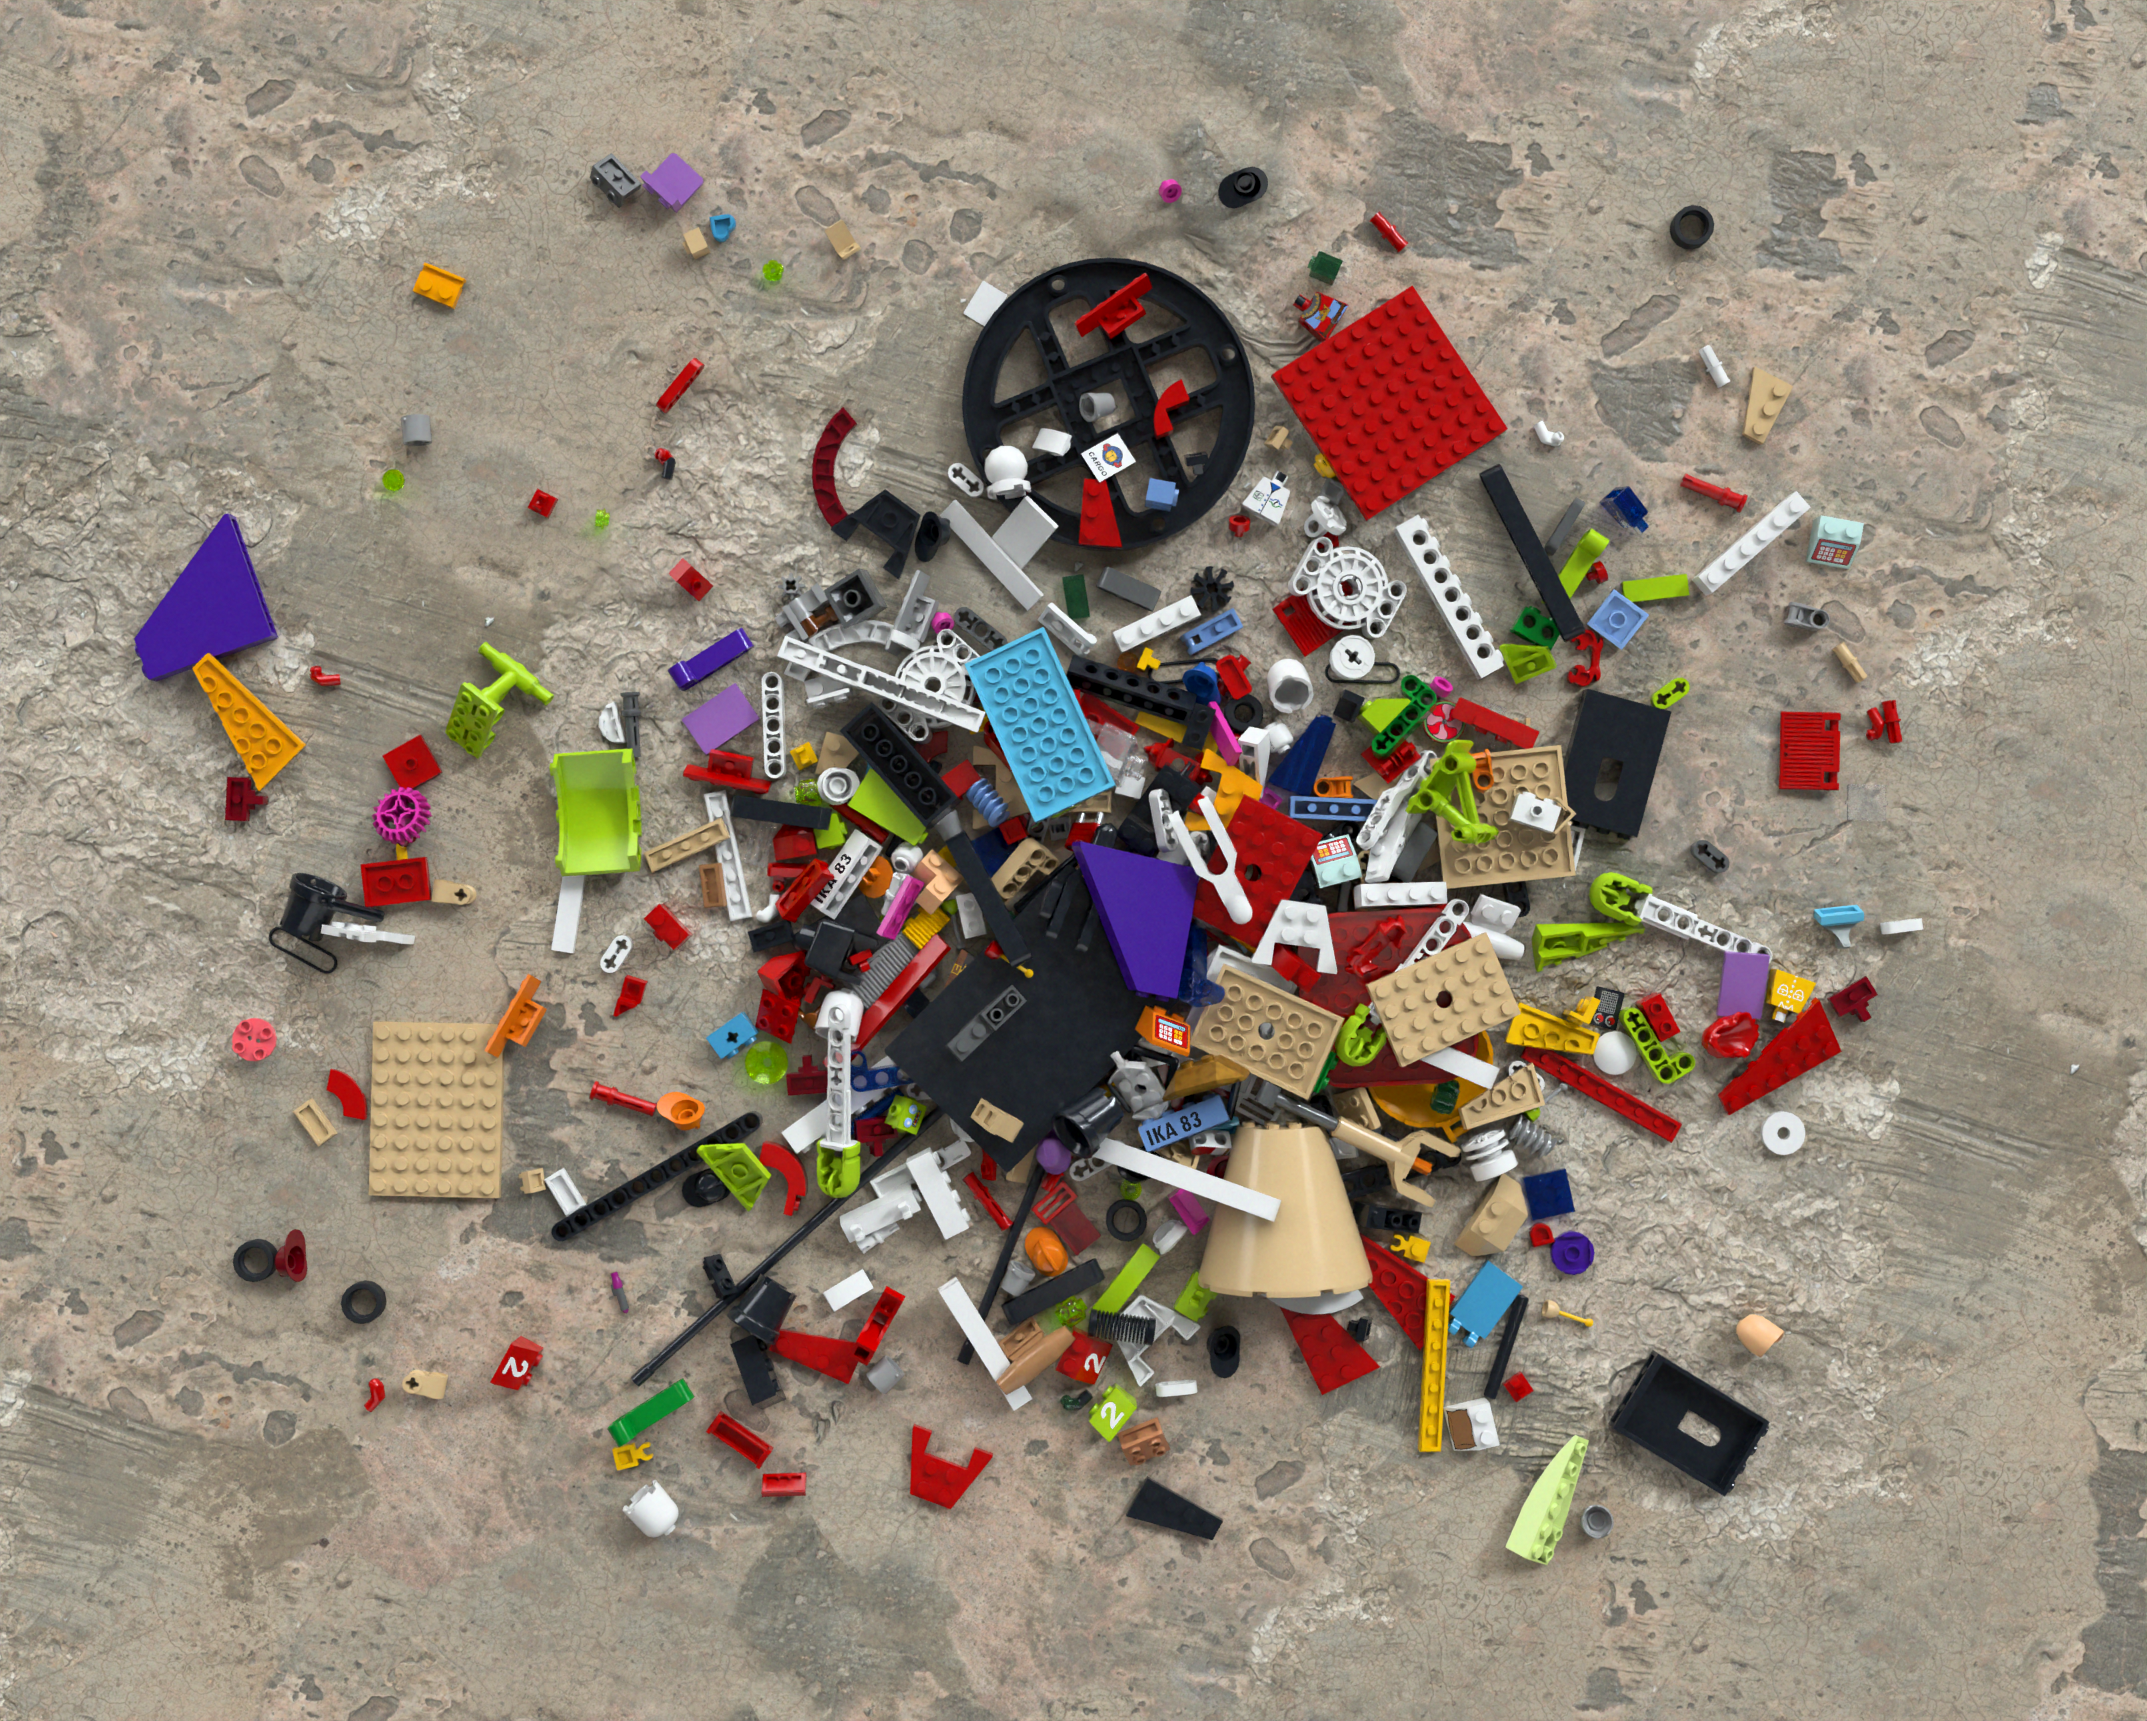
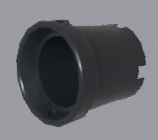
(307, 905)
(1087, 1122)
(763, 1309)

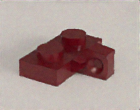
(241, 799)
(1854, 999)
(807, 1079)
(874, 1133)

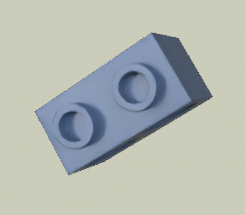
(1161, 494)

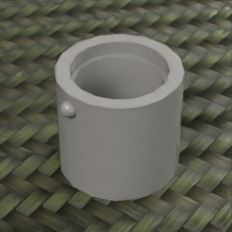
(416, 430)
(885, 1374)

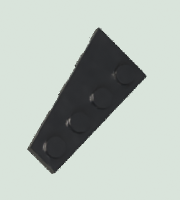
(1169, 1509)

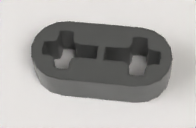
(1713, 852)

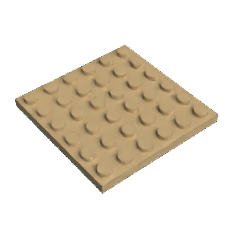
(1518, 850)

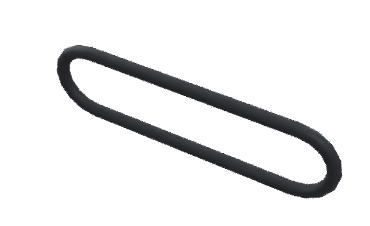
(1180, 662)
(1366, 681)
(301, 959)

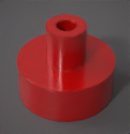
(1239, 524)
(1598, 573)

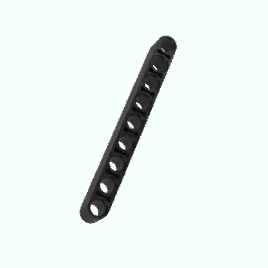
(1532, 553)

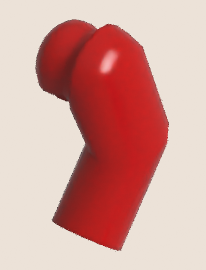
(322, 679)
(1877, 724)
(377, 1394)

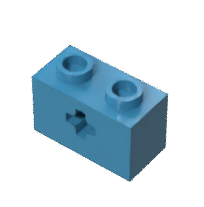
(720, 1038)

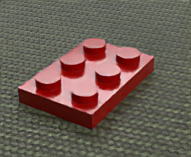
(396, 882)

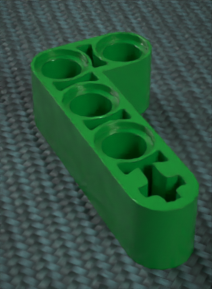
(1401, 722)
(649, 1412)

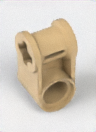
(450, 892)
(429, 1383)

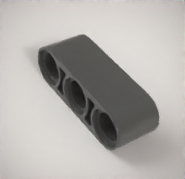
(1128, 588)
(1414, 852)

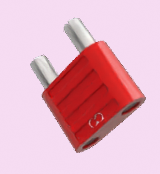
(1082, 830)

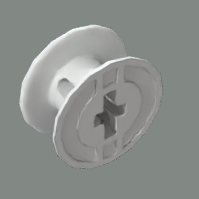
(1364, 656)

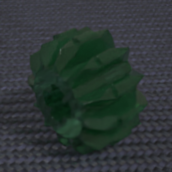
(1445, 1097)

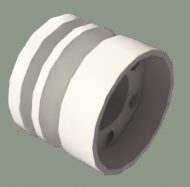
(1487, 1150)

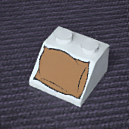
(1471, 1425)

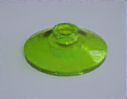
(755, 1062)

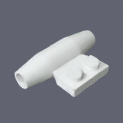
(1496, 919)

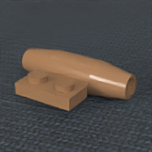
(1031, 1353)

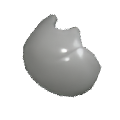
(1596, 1521)

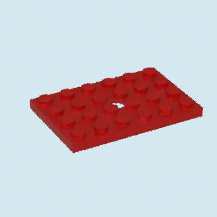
(1279, 849)

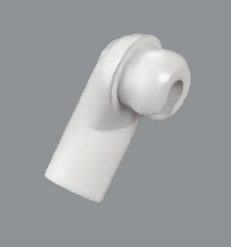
(1546, 436)
(769, 912)

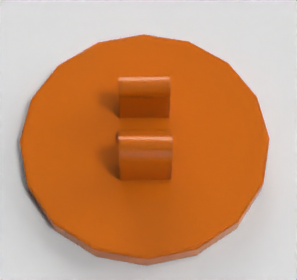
(877, 878)

